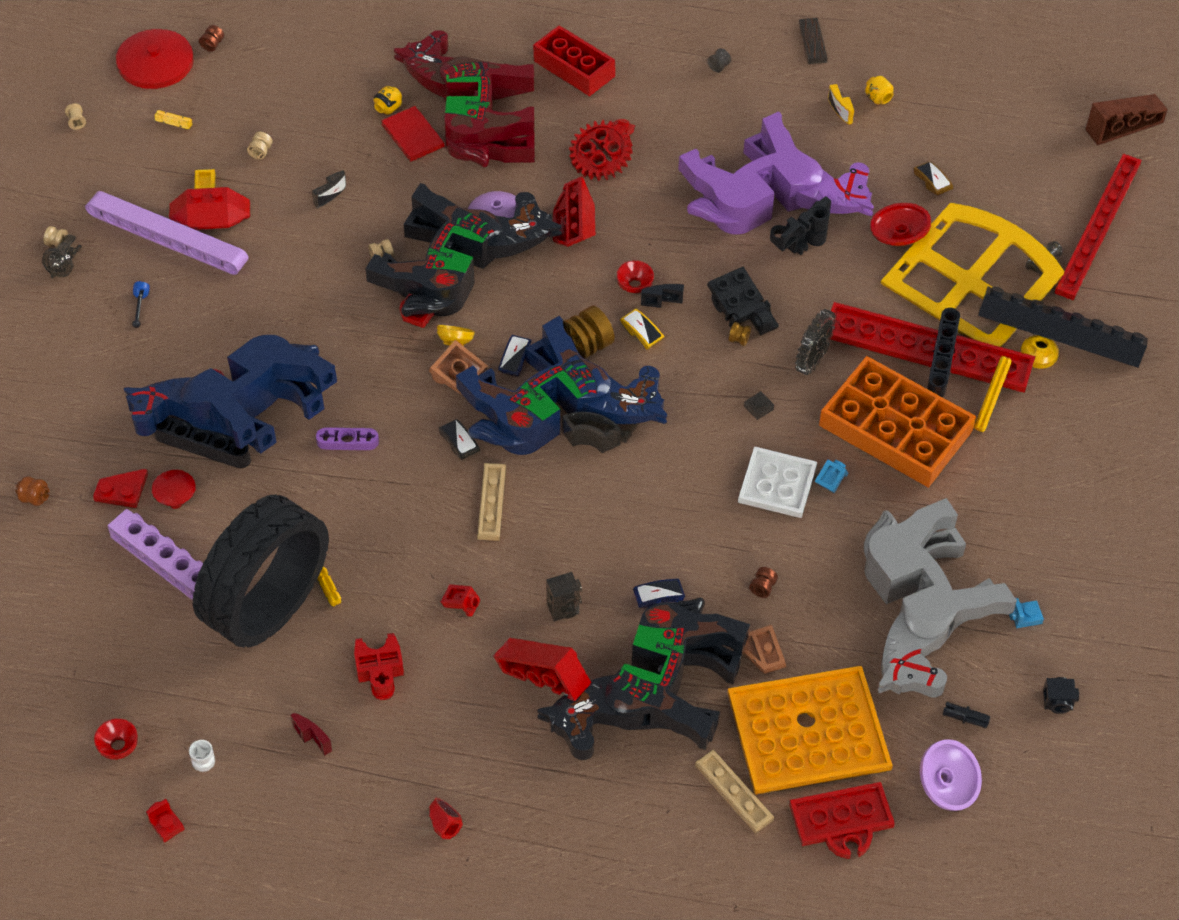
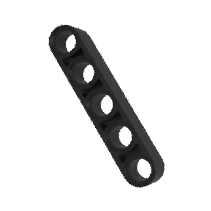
(943, 351)
(213, 444)

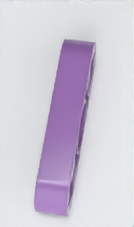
(331, 444)

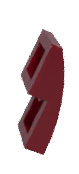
(308, 730)

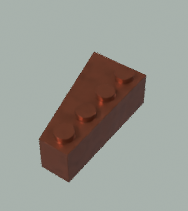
(1124, 117)

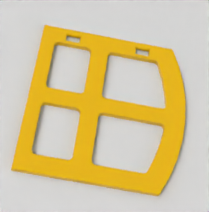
(970, 280)

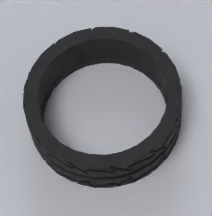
(238, 555)

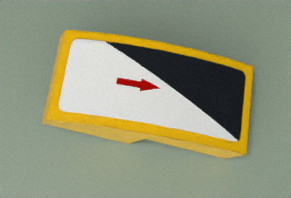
(842, 106)
(639, 325)

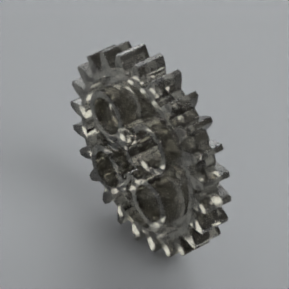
(815, 341)

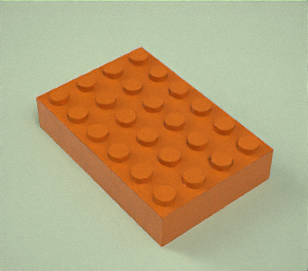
(897, 421)

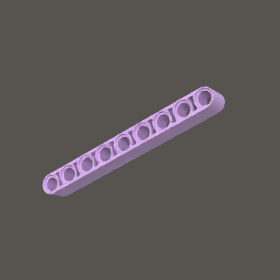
(167, 232)

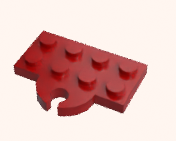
(842, 818)

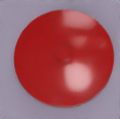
(154, 58)

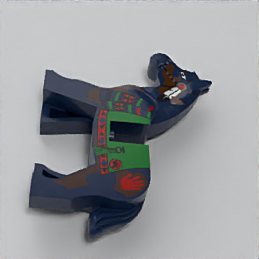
(530, 418)

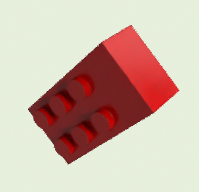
(574, 60)

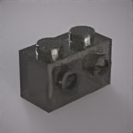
(563, 596)

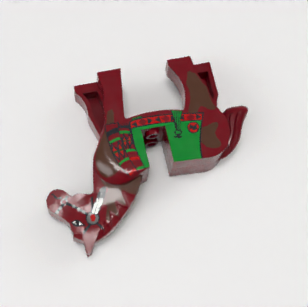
(468, 89)

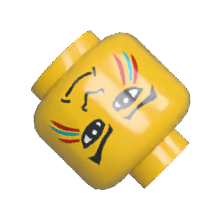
(879, 90)

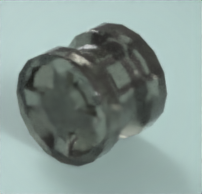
(719, 60)

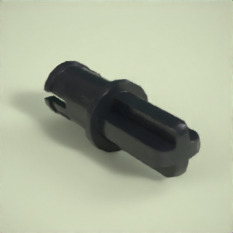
(966, 715)

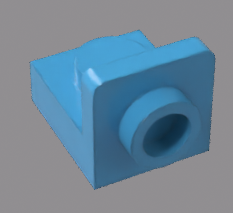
(831, 475)
(1026, 614)

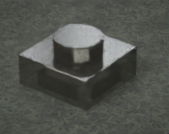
(759, 405)

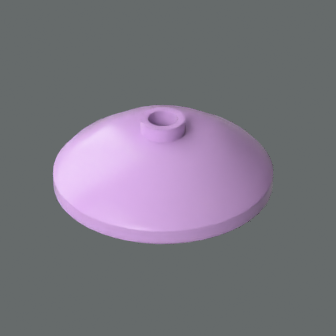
(496, 202)
(959, 772)

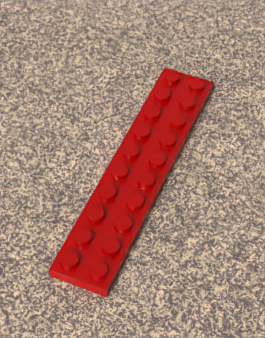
(918, 342)

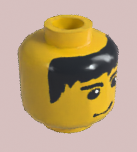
(387, 100)

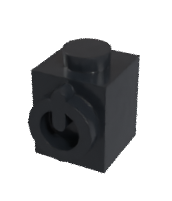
(1060, 694)

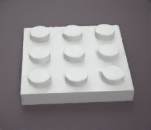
(777, 482)

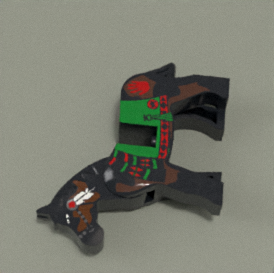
(457, 243)
(647, 690)

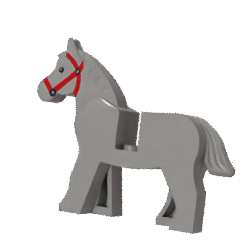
(903, 563)

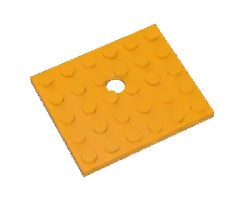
(838, 746)

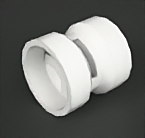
(202, 755)

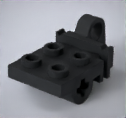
(809, 228)
(741, 300)

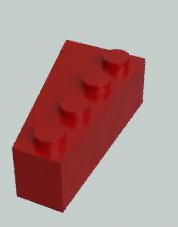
(544, 665)

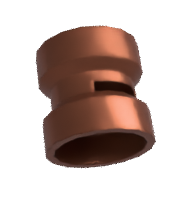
(211, 38)
(763, 583)

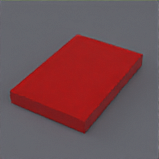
(412, 133)

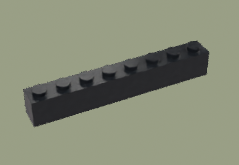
(1063, 326)

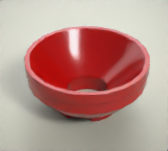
(635, 271)
(112, 731)

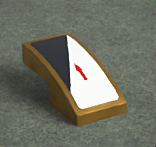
(934, 178)

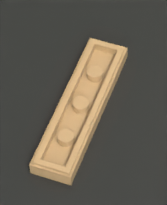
(491, 502)
(734, 791)

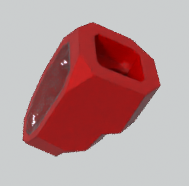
(444, 819)

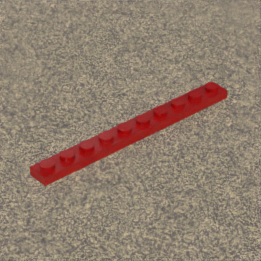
(1098, 227)

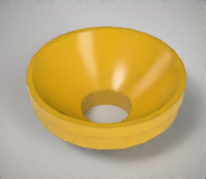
(449, 334)
(1044, 356)

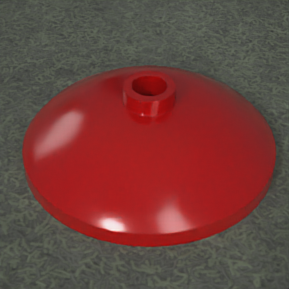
(900, 224)

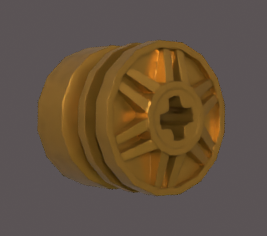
(589, 331)

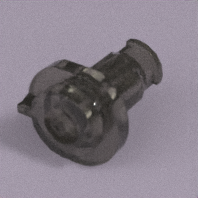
(59, 259)

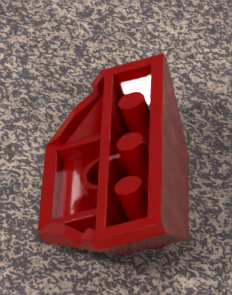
(209, 208)
(574, 213)

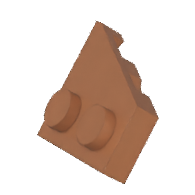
(764, 650)

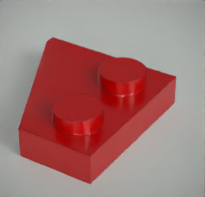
(121, 489)

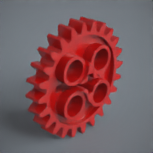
(587, 161)

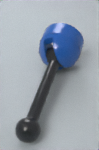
(140, 291)

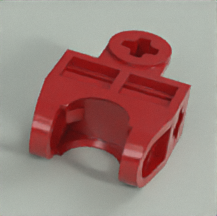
(379, 666)

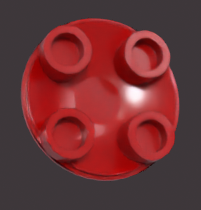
(173, 488)

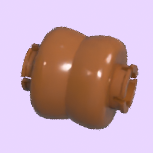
(32, 491)

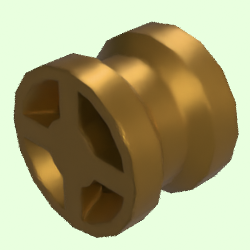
(739, 334)

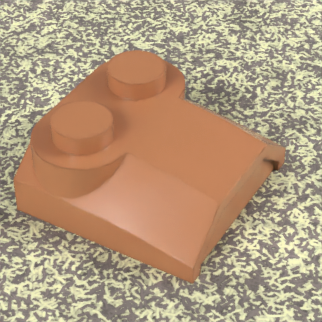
(453, 362)

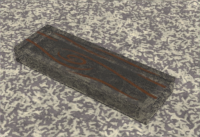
(813, 40)

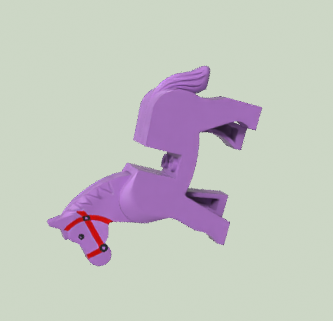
(777, 169)

